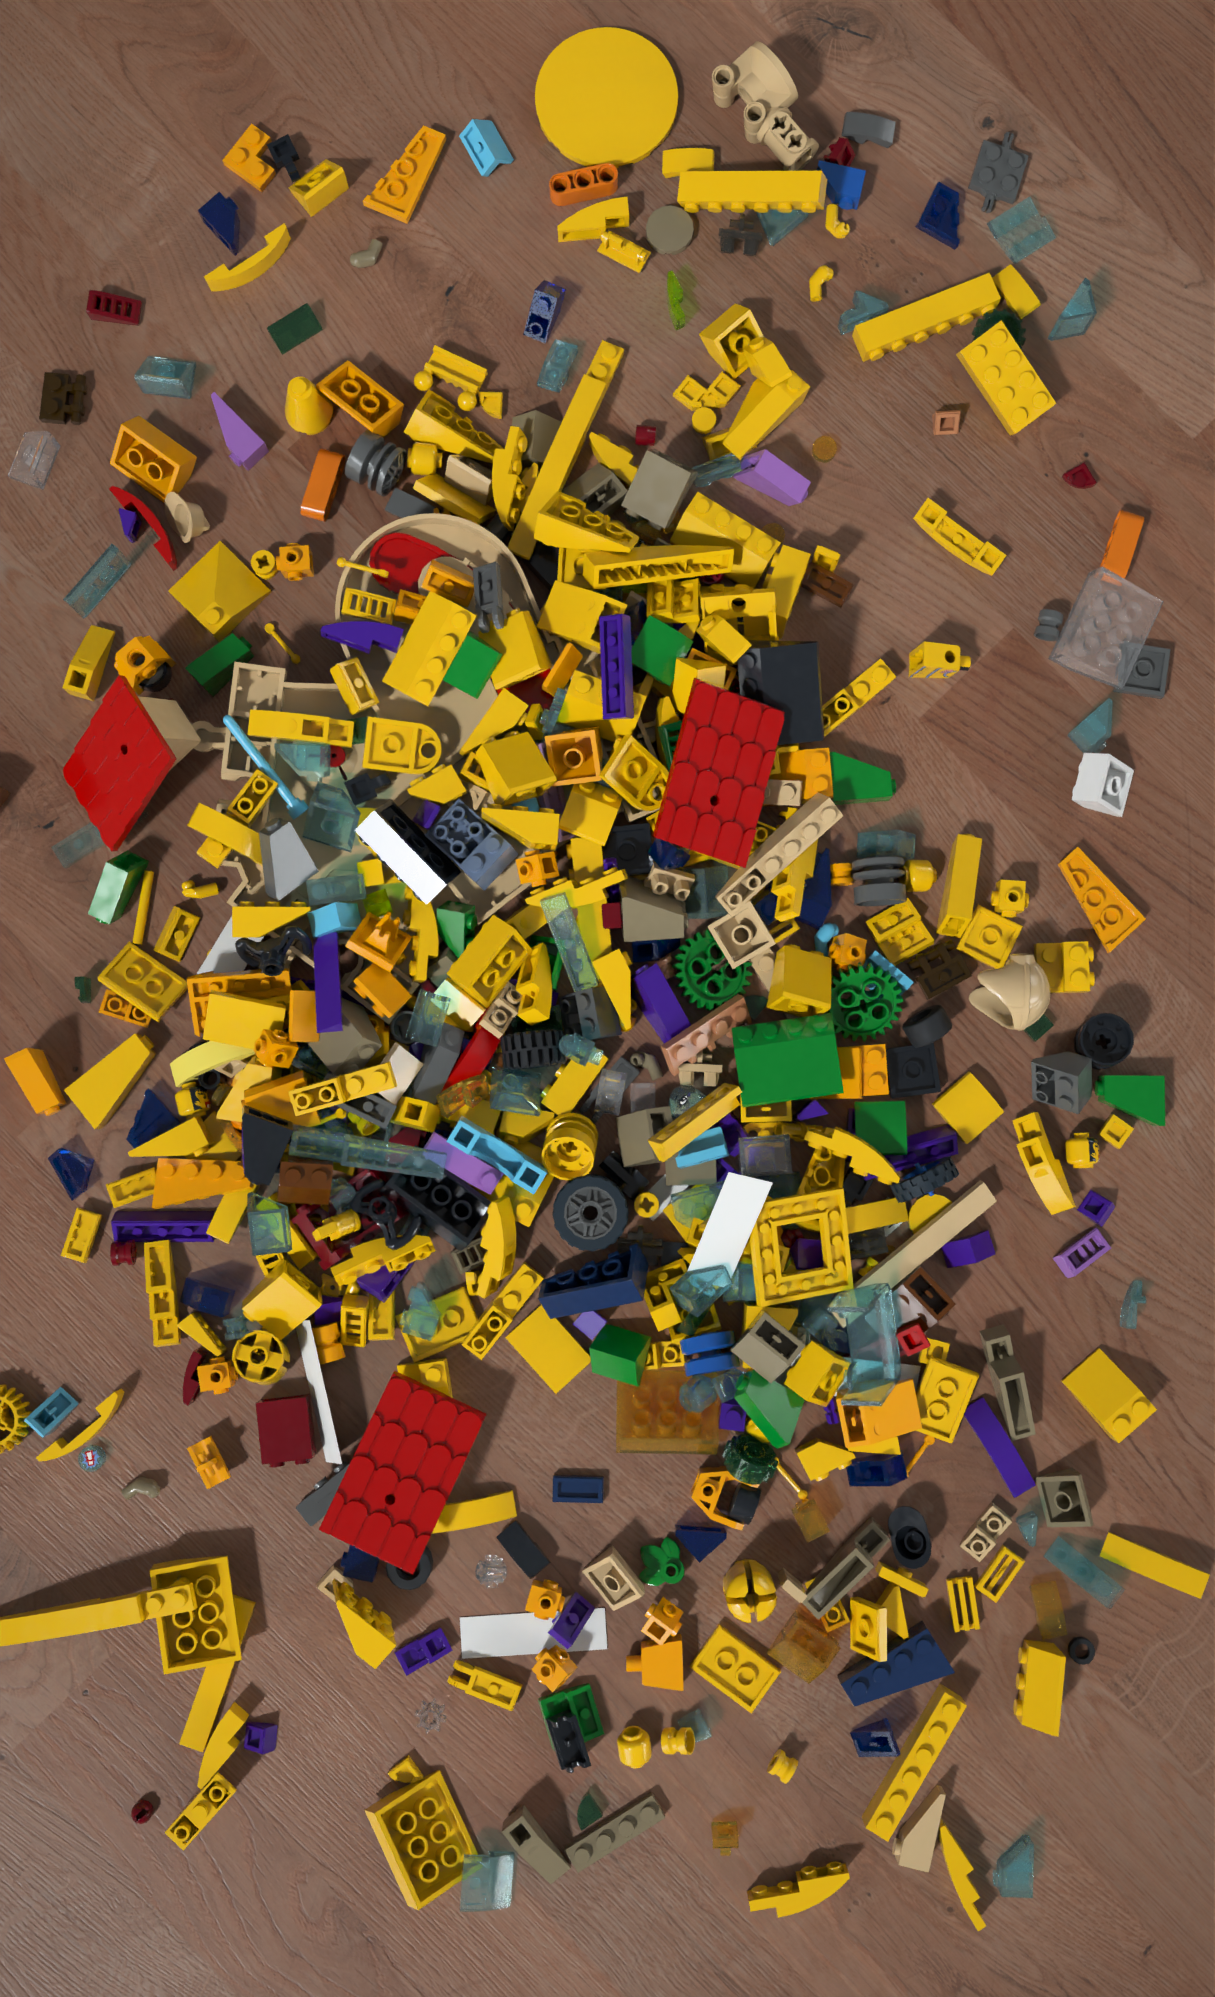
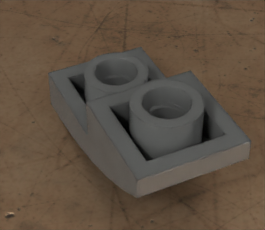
(869, 127)
(403, 505)

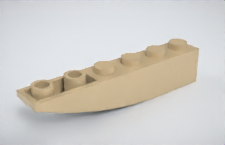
(779, 851)

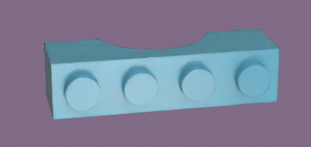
(509, 1160)

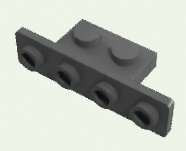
(318, 1502)

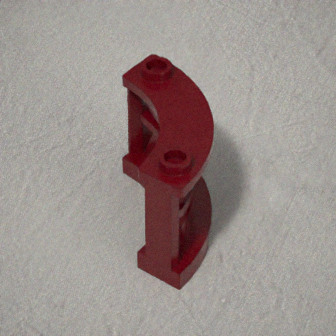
(338, 1248)

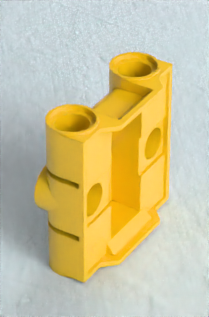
(757, 614)

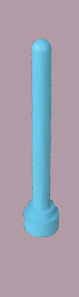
(295, 805)

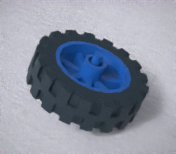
(924, 1179)

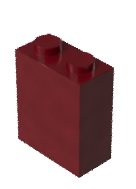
(286, 1430)

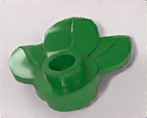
(658, 1561)

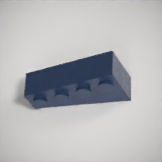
(596, 1285)
(907, 1665)

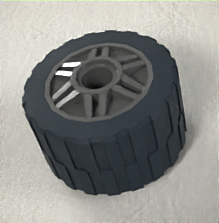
(586, 1232)

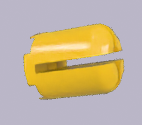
(260, 1343)
(762, 1596)

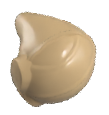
(1014, 993)

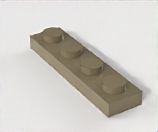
(614, 1832)

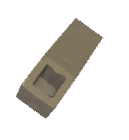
(534, 1845)

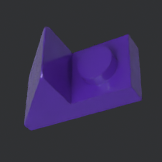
(571, 1620)

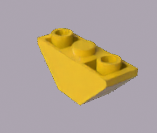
(200, 1810)

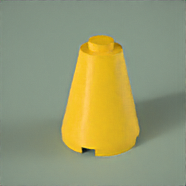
(307, 407)

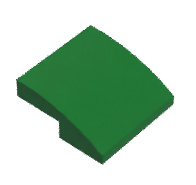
(658, 648)
(882, 1125)
(580, 1702)

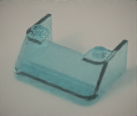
(871, 1343)

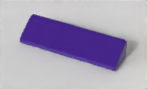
(616, 667)
(328, 983)
(925, 1148)
(162, 1225)

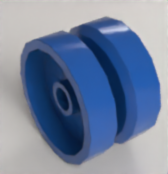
(709, 1348)

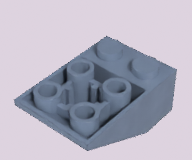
(471, 844)

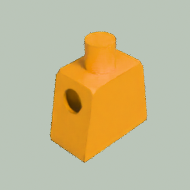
(659, 1664)

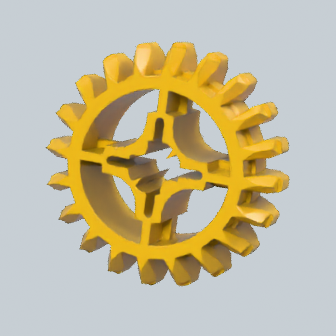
(15, 1425)

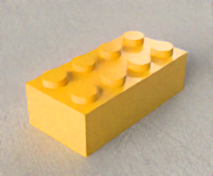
(1006, 378)

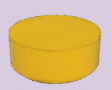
(703, 420)

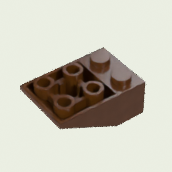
(919, 1300)

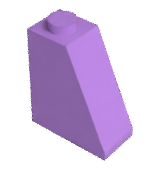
(773, 478)

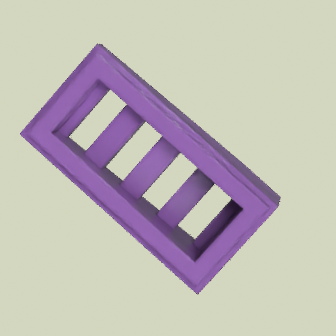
(1069, 1262)

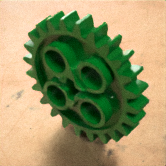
(725, 987)
(868, 1022)

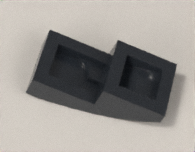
(523, 1550)

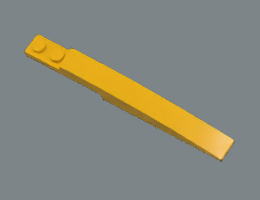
(566, 444)
(96, 1614)

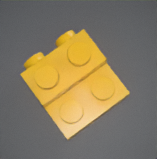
(1066, 965)

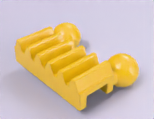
(454, 370)

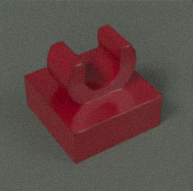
(840, 153)

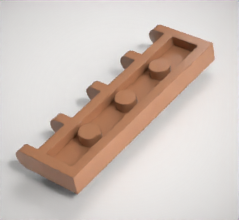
(705, 1033)

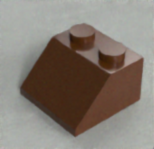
(304, 1180)

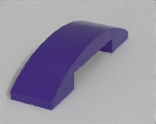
(999, 1447)

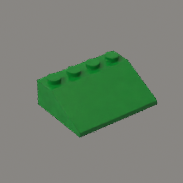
(787, 1060)

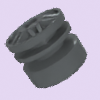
(375, 463)
(879, 881)

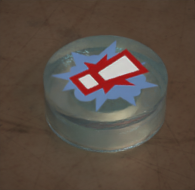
(92, 1458)

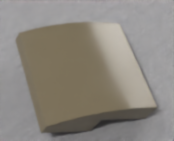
(694, 1175)

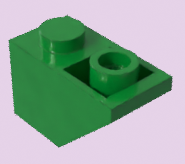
(456, 925)

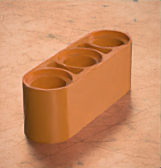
(591, 175)
(322, 485)
(1122, 542)

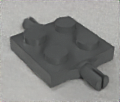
(998, 172)

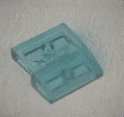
(1021, 230)
(486, 1881)

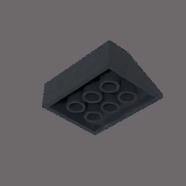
(787, 679)

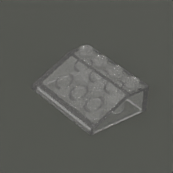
(1106, 628)

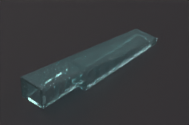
(366, 1152)

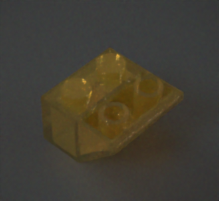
(804, 1648)

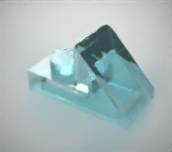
(866, 309)

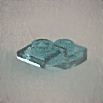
(556, 365)

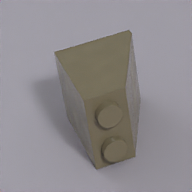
(658, 489)
(649, 914)
(353, 1046)

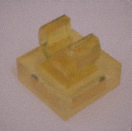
(724, 1836)

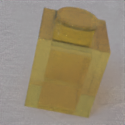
(810, 1519)

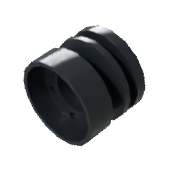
(1107, 1028)

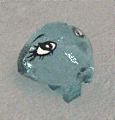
(683, 1098)

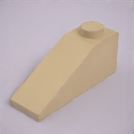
(919, 1833)

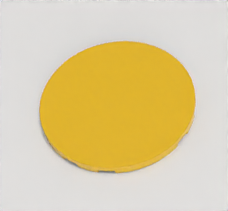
(606, 97)

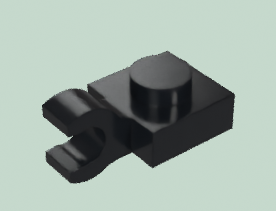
(285, 155)
(363, 788)
(854, 1187)

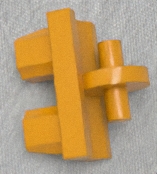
(209, 1462)

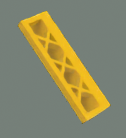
(695, 1121)

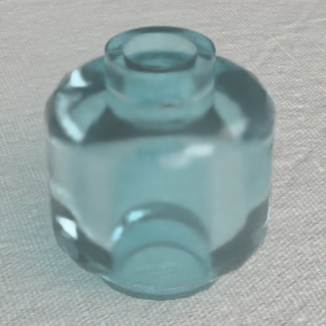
(697, 1393)

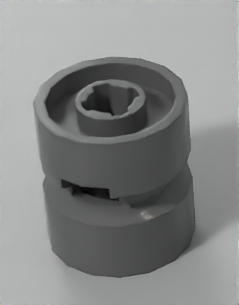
(400, 1026)

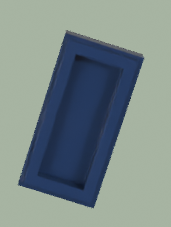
(577, 1489)

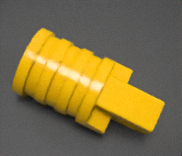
(338, 1226)

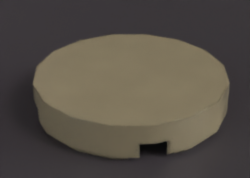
(669, 230)

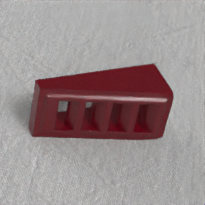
(96, 297)

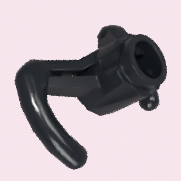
(272, 951)
(376, 1208)

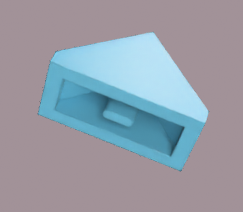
(334, 918)
(51, 1412)

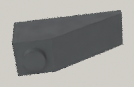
(437, 1064)
(369, 1107)

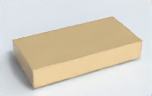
(792, 1585)

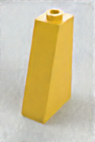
(959, 886)
(108, 1082)

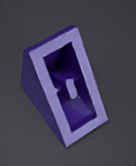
(968, 1249)

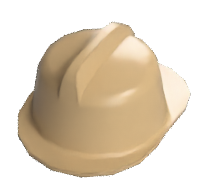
(185, 517)

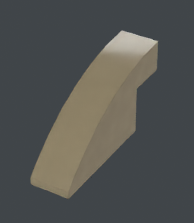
(1008, 1382)
(846, 1568)

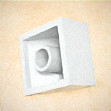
(1102, 783)

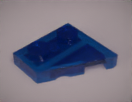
(941, 216)
(151, 1120)

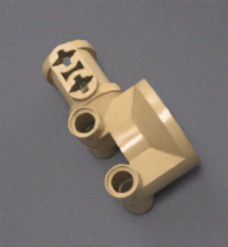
(768, 94)

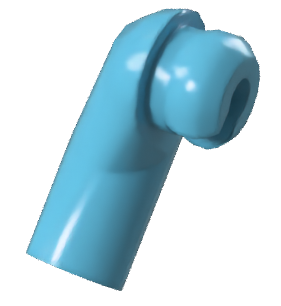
(823, 935)

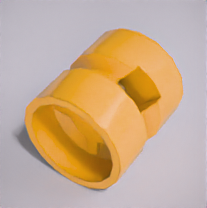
(327, 1344)

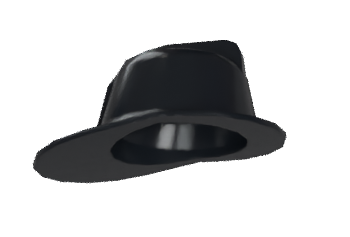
(909, 1537)

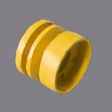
(570, 1146)

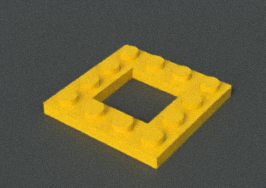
(834, 1277)

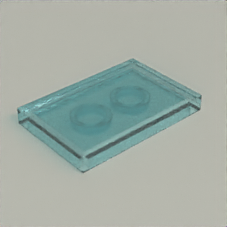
(97, 581)

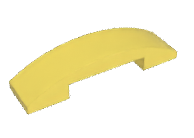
(205, 1058)

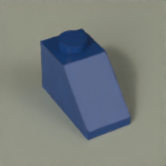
(843, 184)

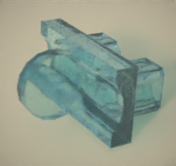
(580, 1049)

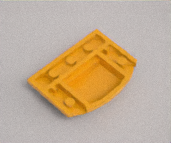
(242, 983)

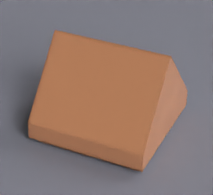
(946, 422)

